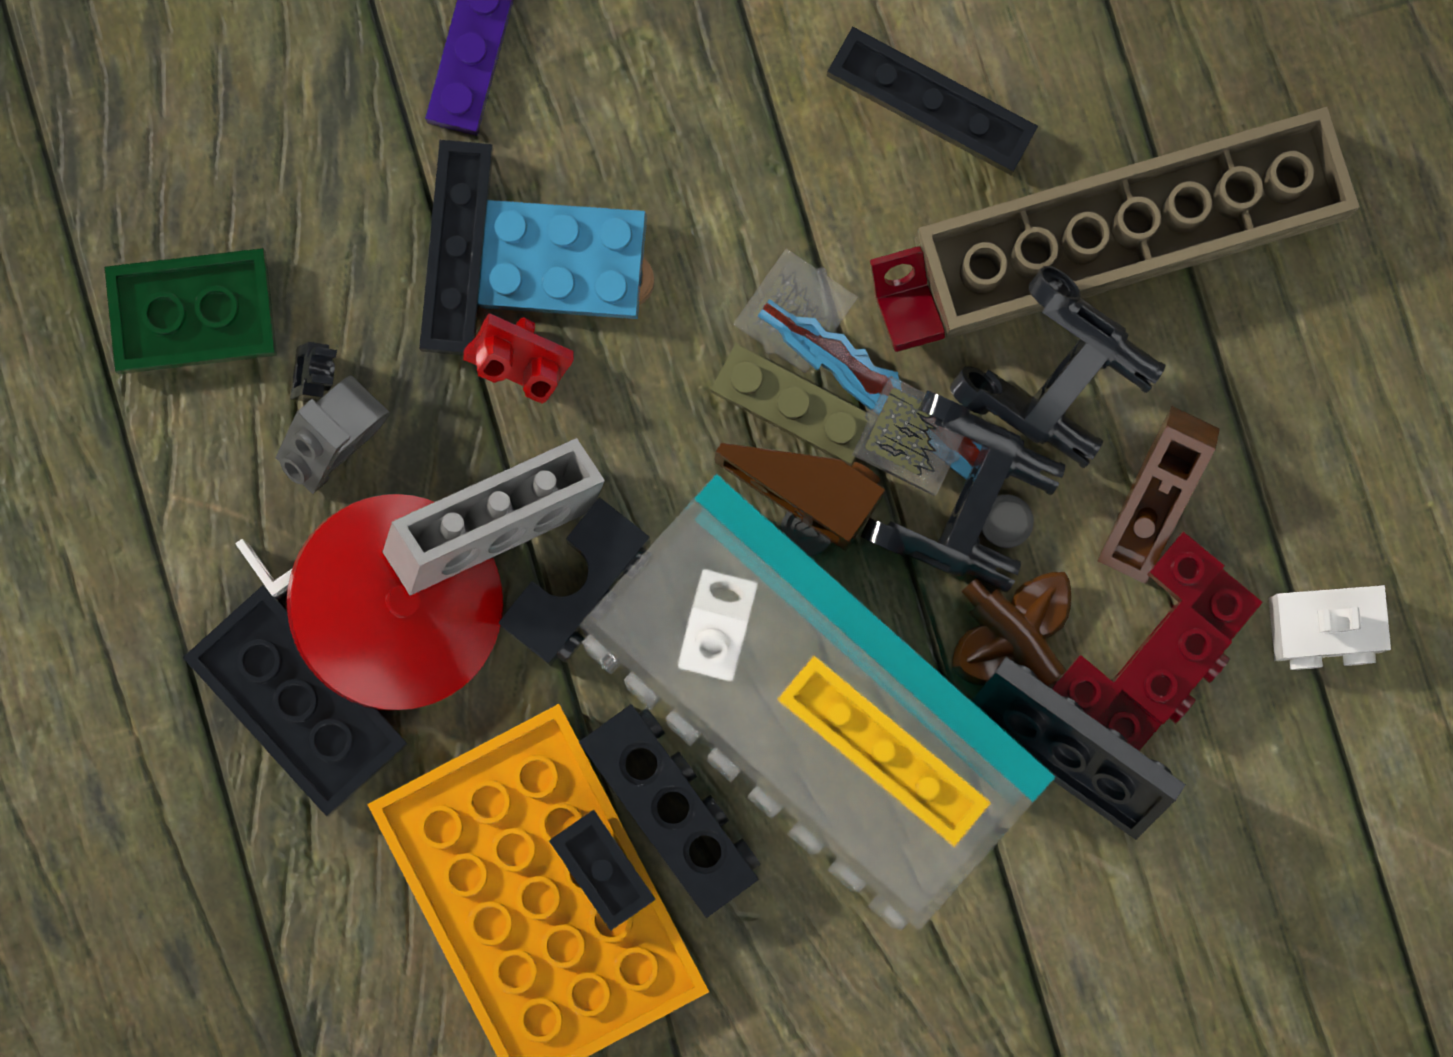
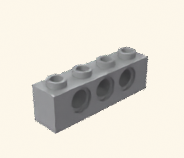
(492, 516)

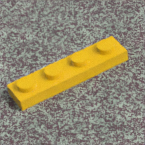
(884, 751)

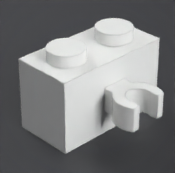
(1329, 625)

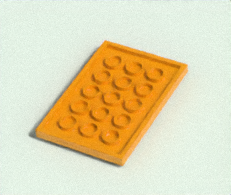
(510, 911)

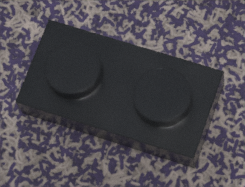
(602, 870)

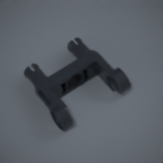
(1100, 345)
(998, 458)

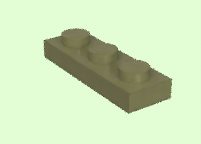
(790, 403)

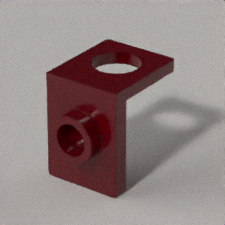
(906, 302)

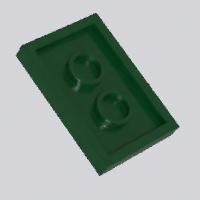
(190, 311)

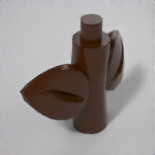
(1014, 629)

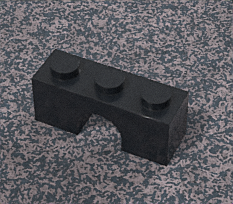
(551, 622)

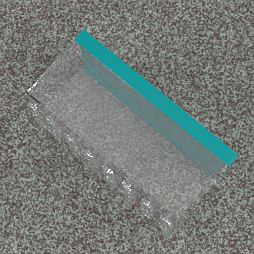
(787, 764)

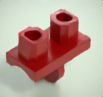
(518, 355)

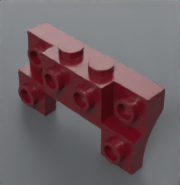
(1176, 653)

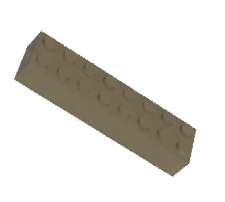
(1139, 220)

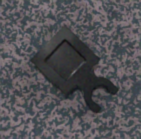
(312, 371)

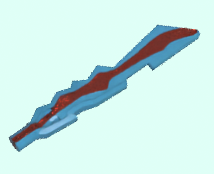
(849, 366)

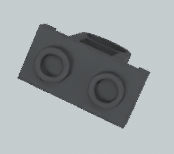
(329, 433)

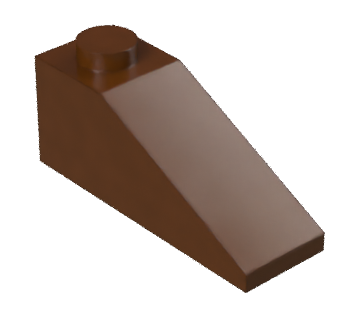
(814, 489)
(1159, 494)

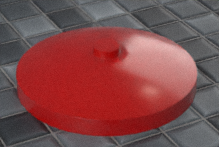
(366, 630)

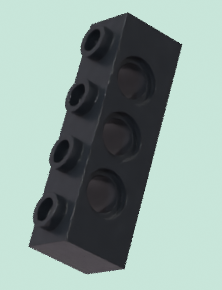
(609, 751)

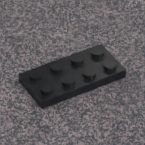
(303, 724)
(1078, 750)

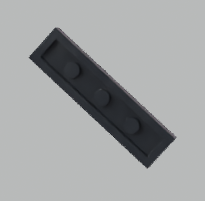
(931, 100)
(456, 246)

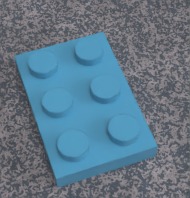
(562, 259)

